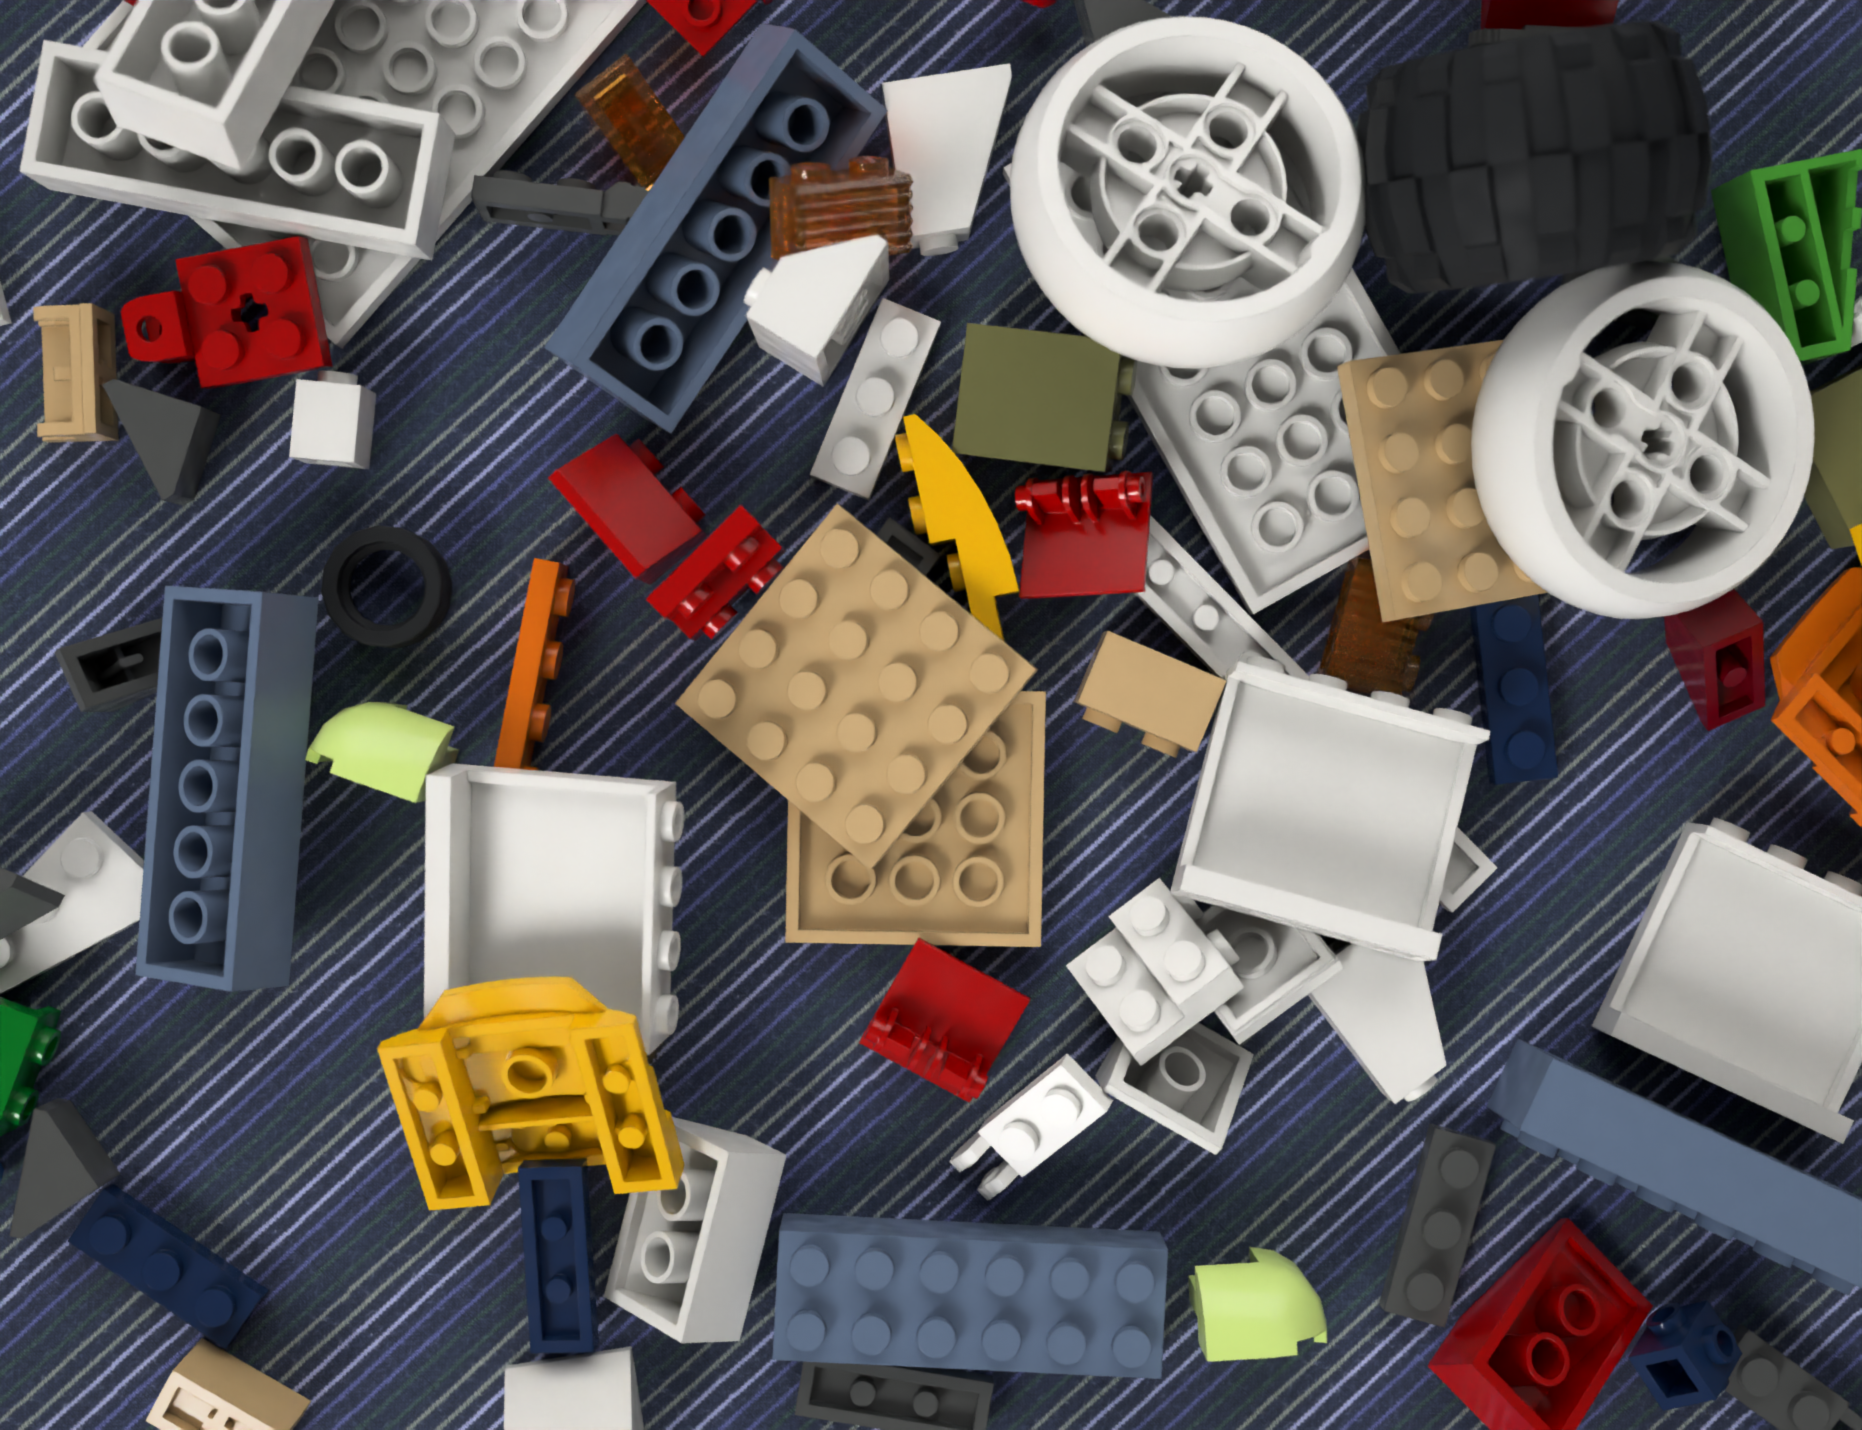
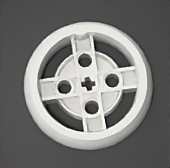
(1239, 92)
(1732, 419)

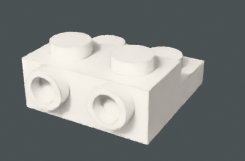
(1156, 971)

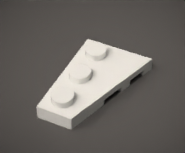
(100, 900)

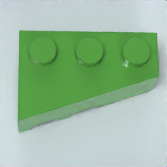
(1791, 247)

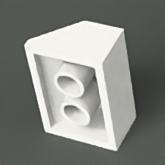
(817, 303)
(695, 1250)

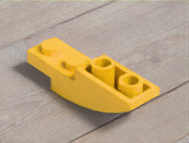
(955, 510)

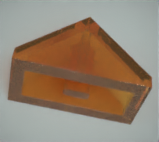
(631, 120)

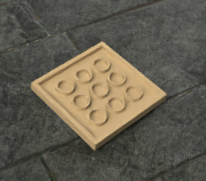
(1417, 482)
(856, 686)
(957, 872)

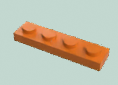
(535, 661)

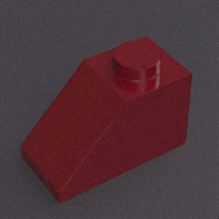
(1719, 658)

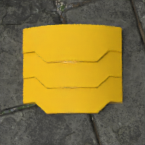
(522, 1077)

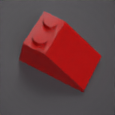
(1543, 1336)

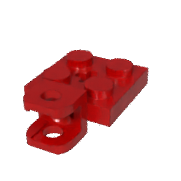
(206, 316)

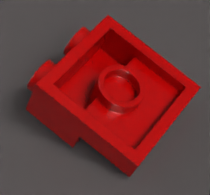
(717, 574)

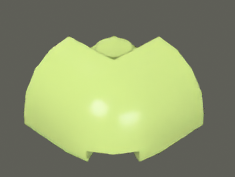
(384, 748)
(1255, 1308)

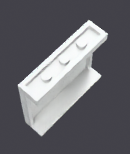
(1327, 809)
(554, 883)
(1748, 976)

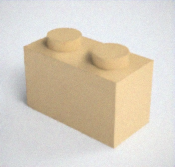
(1148, 693)

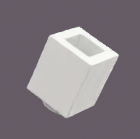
(333, 421)

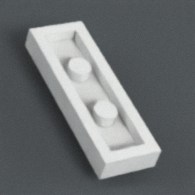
(875, 399)

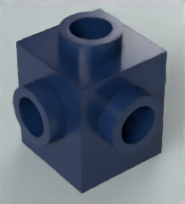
(1685, 1355)

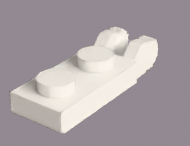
(1034, 1124)

